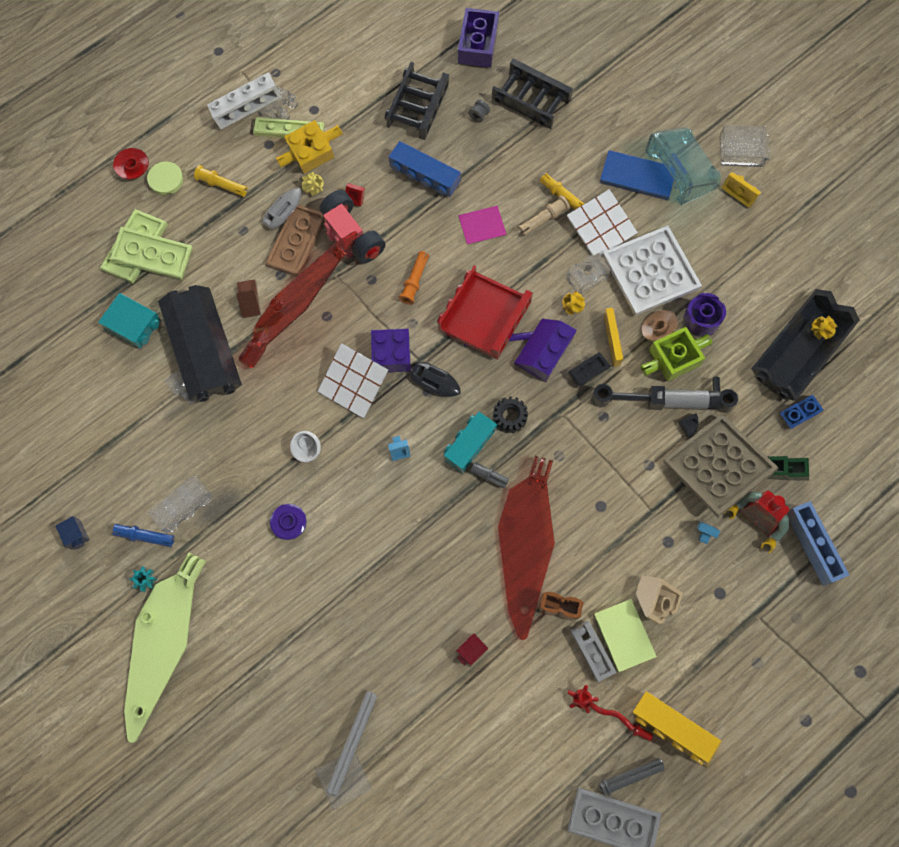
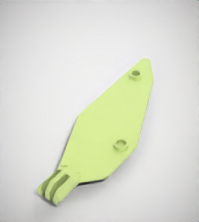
(159, 643)

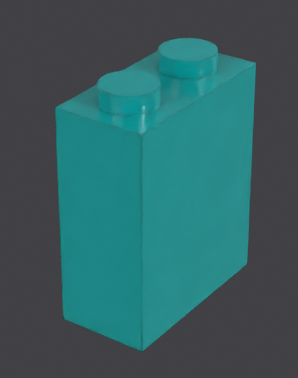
(130, 321)

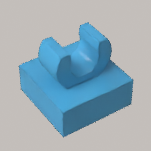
(399, 449)
(707, 531)

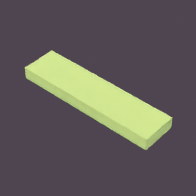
(278, 127)

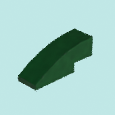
(790, 468)

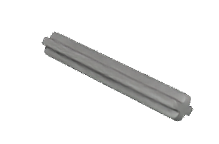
(351, 744)

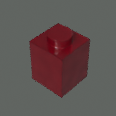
(471, 650)

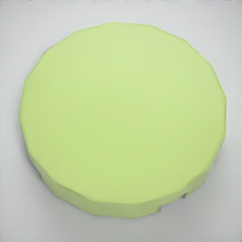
(165, 178)

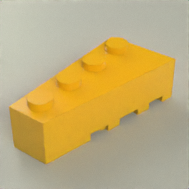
(677, 729)

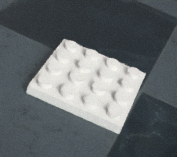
(651, 270)

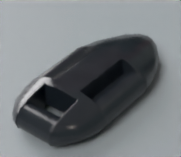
(435, 380)

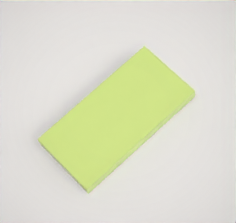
(140, 222)
(151, 253)

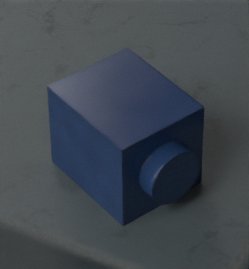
(72, 533)

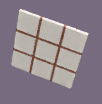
(602, 223)
(352, 380)

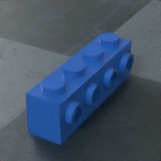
(424, 169)

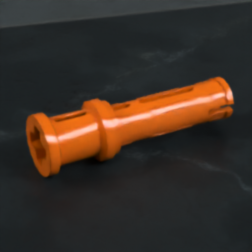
(411, 285)

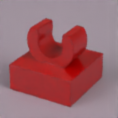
(356, 193)

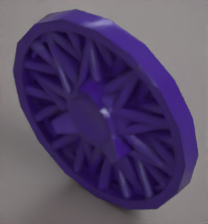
(288, 522)

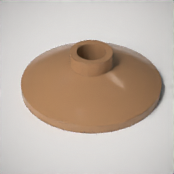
(659, 325)

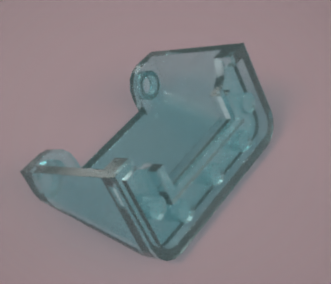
(685, 162)

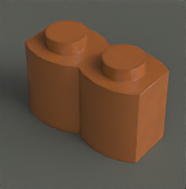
(567, 607)

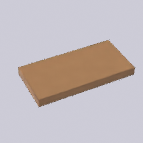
(296, 241)

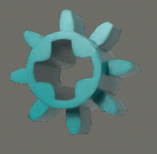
(138, 575)

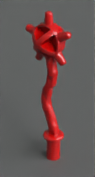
(584, 700)

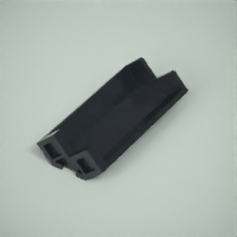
(199, 343)
(796, 353)

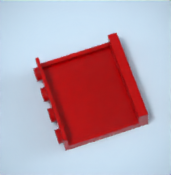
(484, 313)

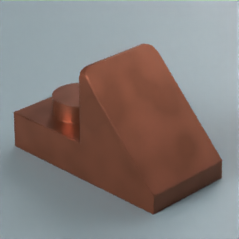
(248, 298)

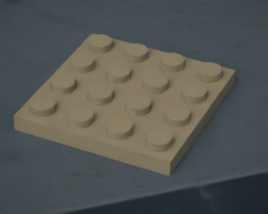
(720, 465)

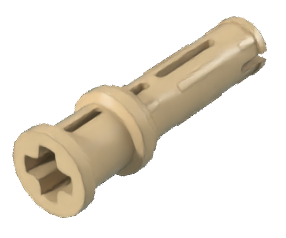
(551, 211)

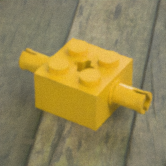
(300, 150)

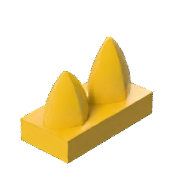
(740, 189)

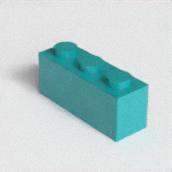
(469, 441)

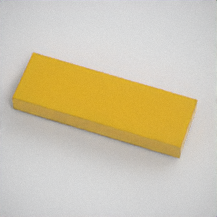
(613, 337)

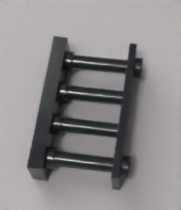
(539, 80)
(429, 112)

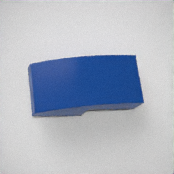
(801, 412)

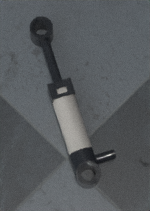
(661, 398)

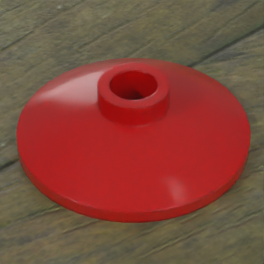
(126, 159)

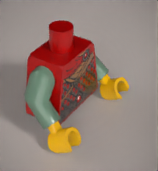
(766, 512)

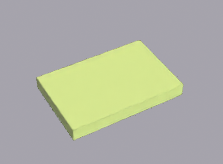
(624, 635)

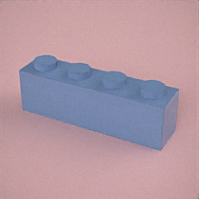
(817, 543)

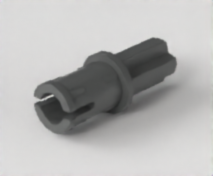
(489, 475)

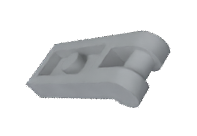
(593, 652)

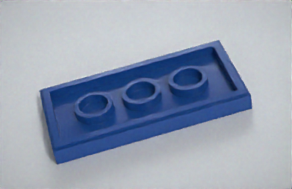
(637, 175)

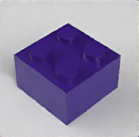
(391, 349)

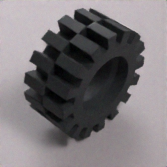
(506, 404)

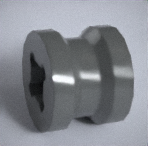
(479, 110)

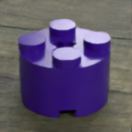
(704, 314)

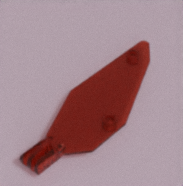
(294, 300)
(526, 544)

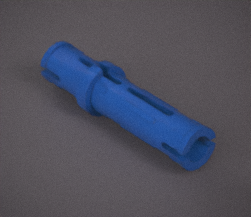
(134, 533)

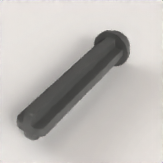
(631, 776)

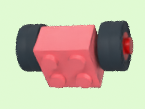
(339, 223)

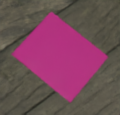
(482, 224)

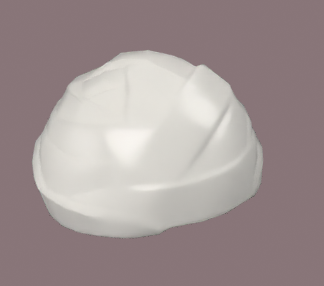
(305, 446)

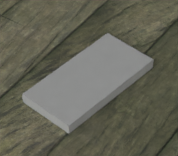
(613, 821)

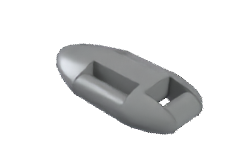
(282, 208)

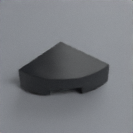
(689, 425)

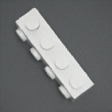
(244, 101)

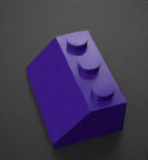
(545, 348)

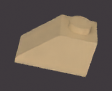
(657, 598)

